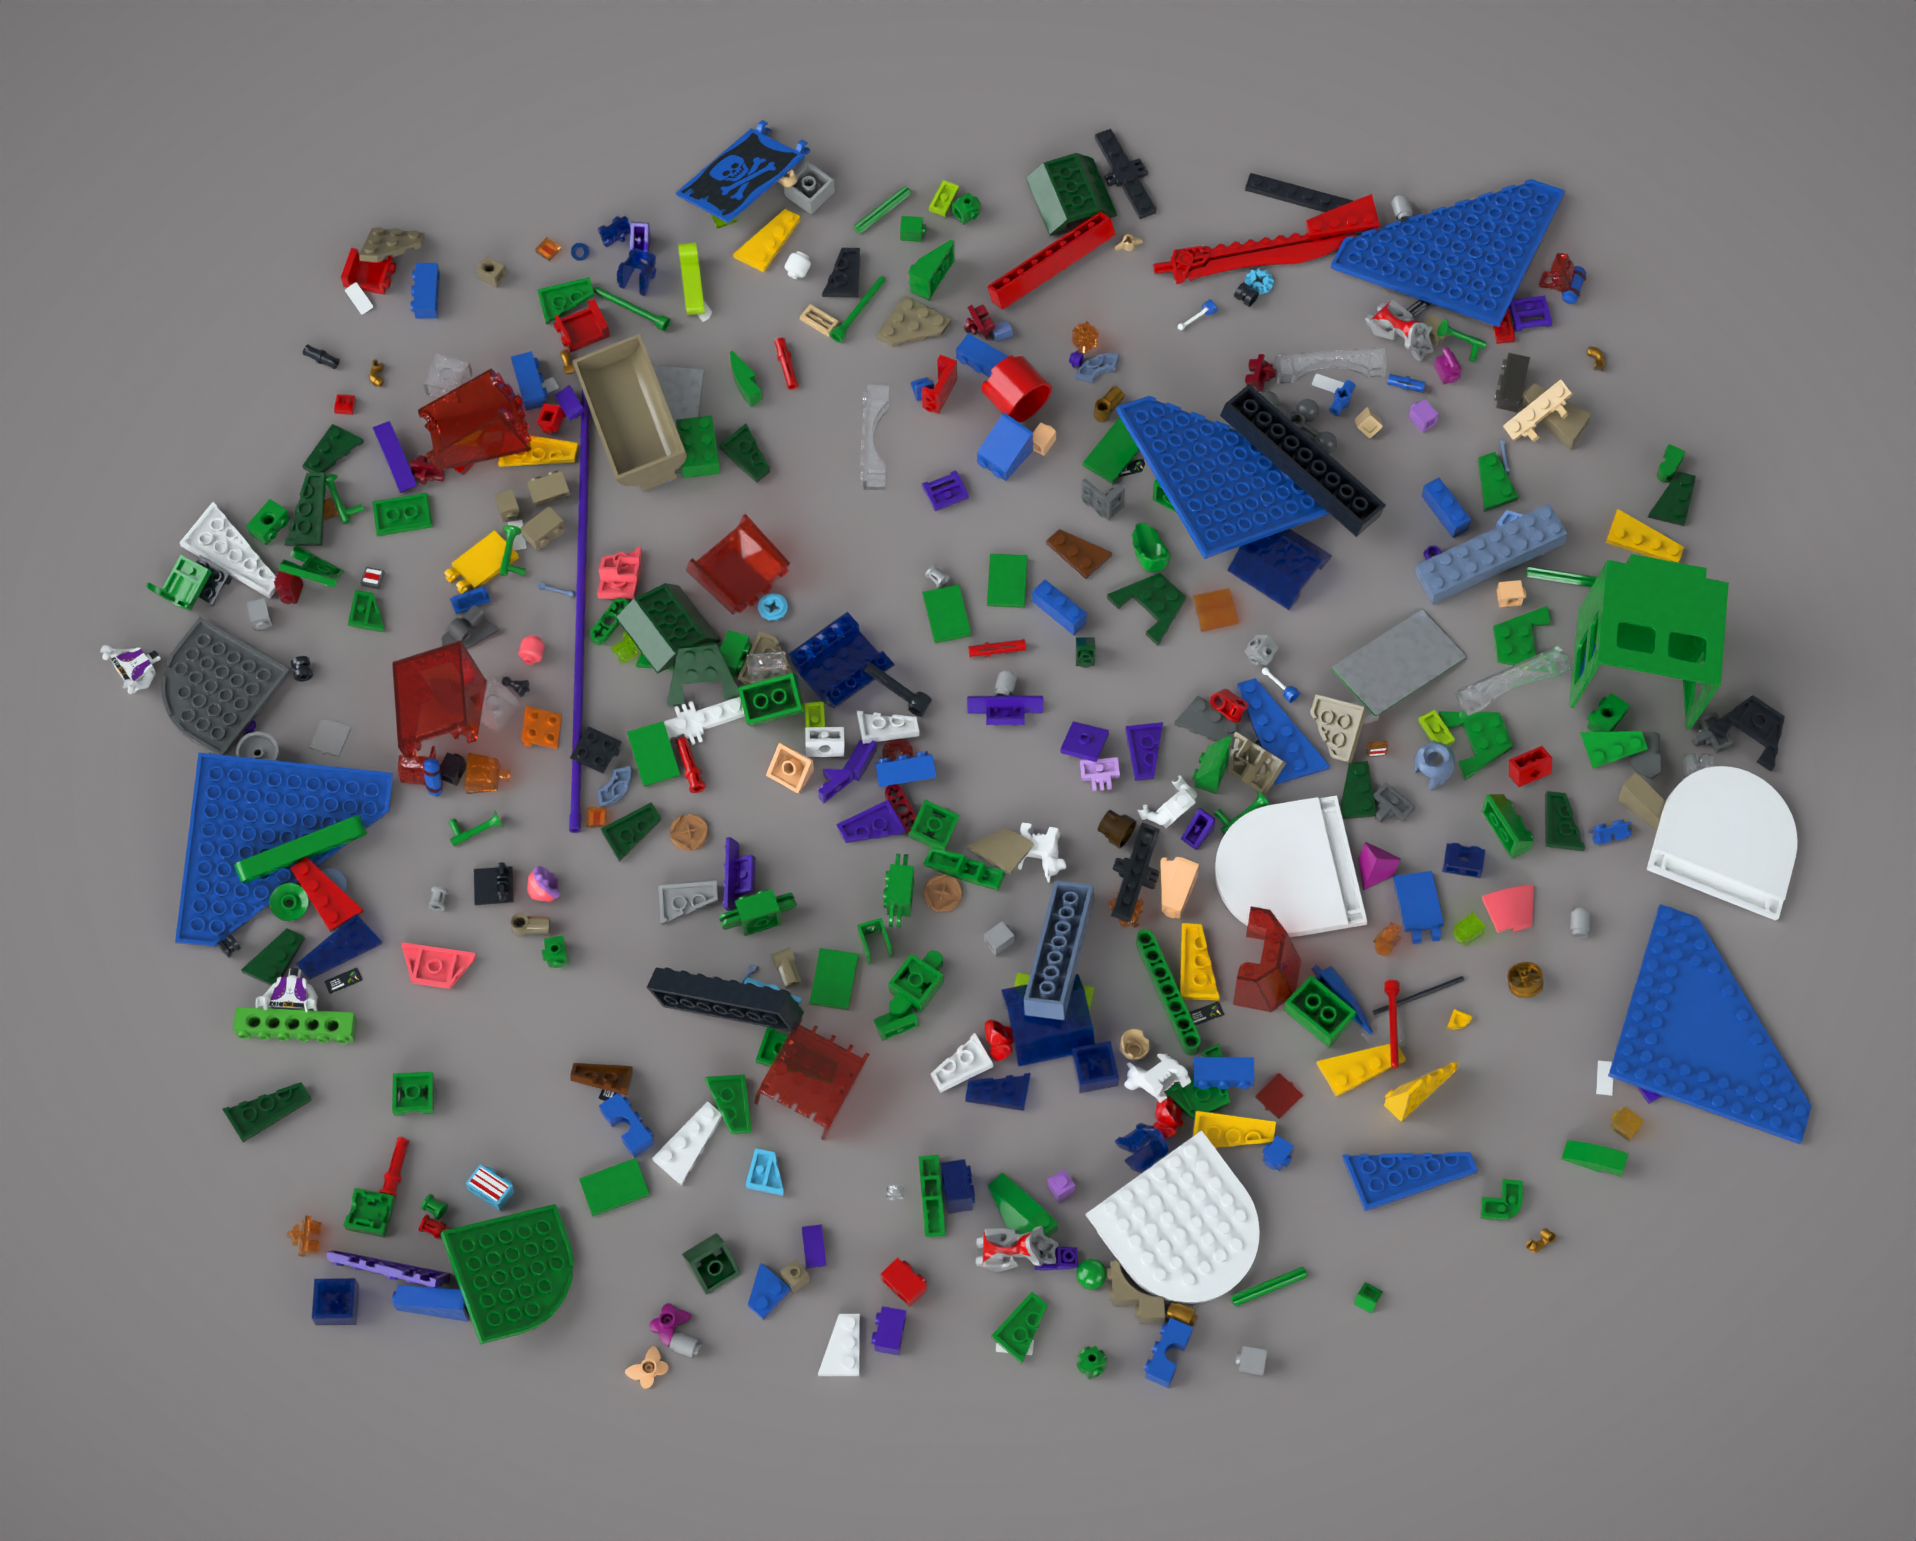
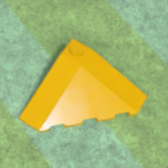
(1411, 1094)

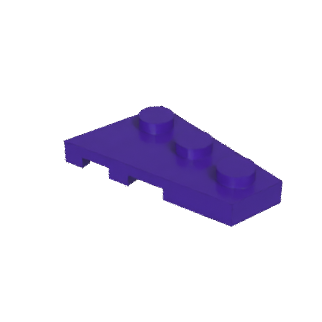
(1143, 748)
(871, 824)

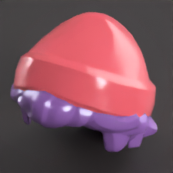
(542, 885)

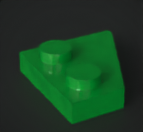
(365, 612)

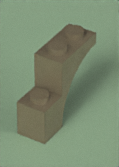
(1148, 1308)

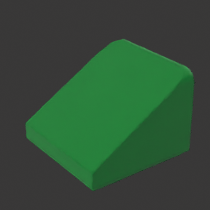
(1367, 1297)

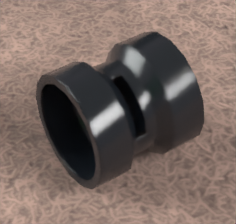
(1246, 294)
(302, 669)

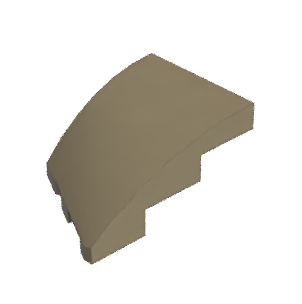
(1254, 764)
(1002, 849)

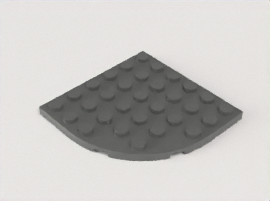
(217, 686)

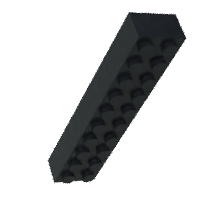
(1302, 460)

